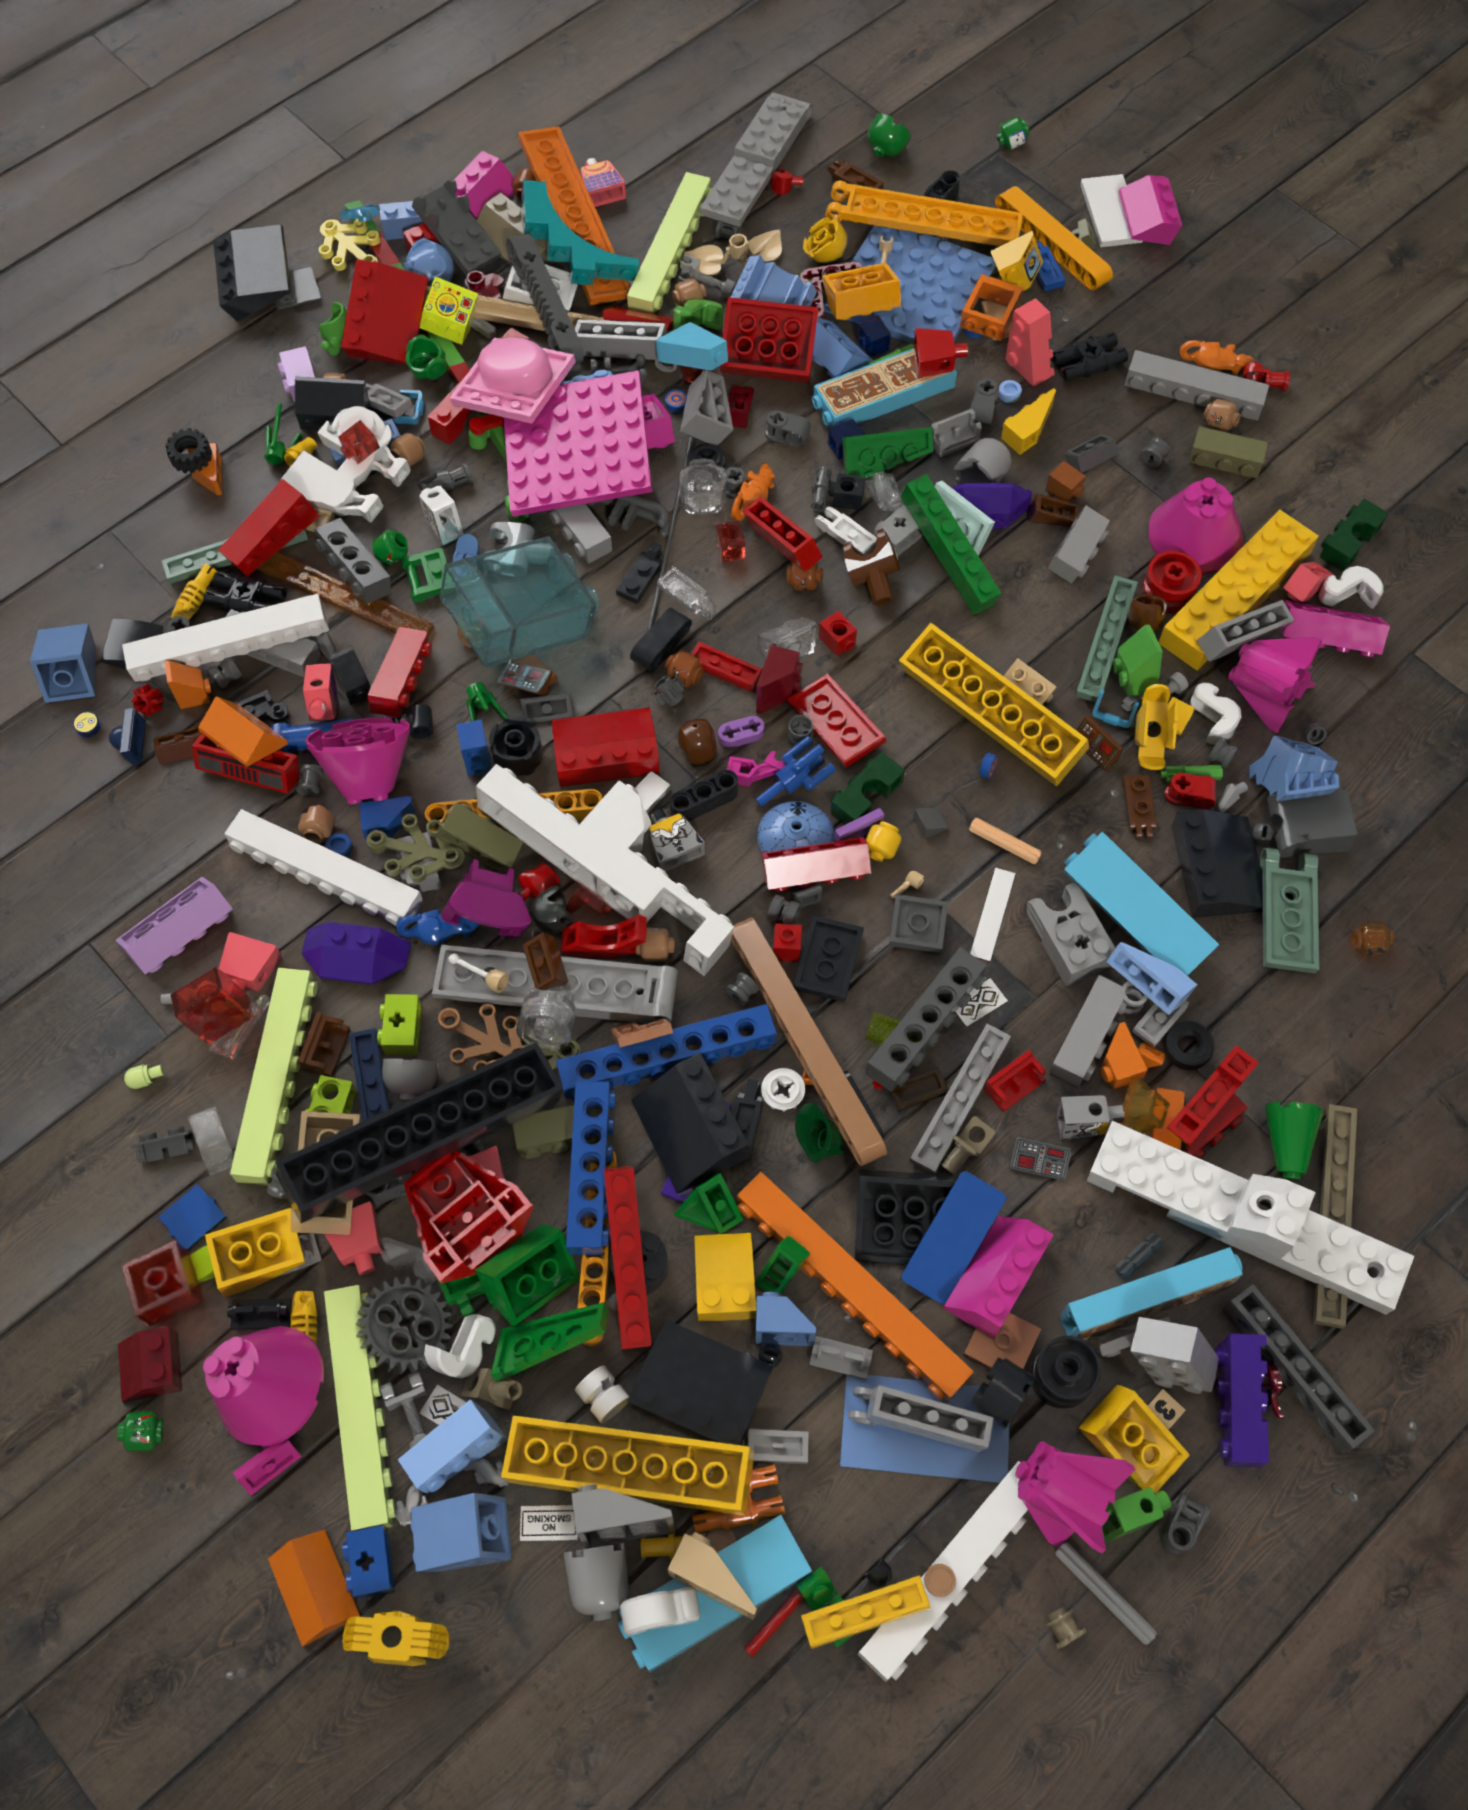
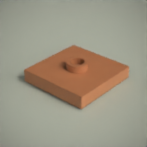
(1012, 1342)

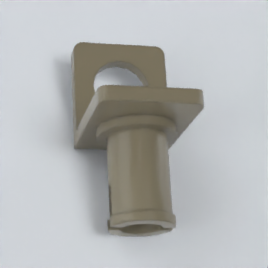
(966, 1147)
(487, 1389)

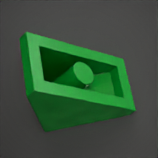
(711, 1206)

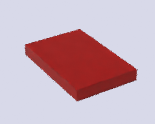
(628, 315)

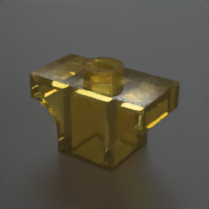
(1143, 1107)

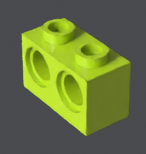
(340, 1104)

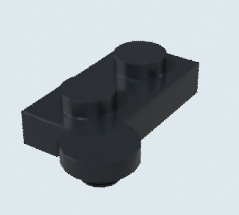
(263, 707)

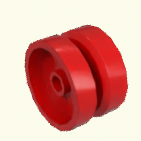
(1174, 578)

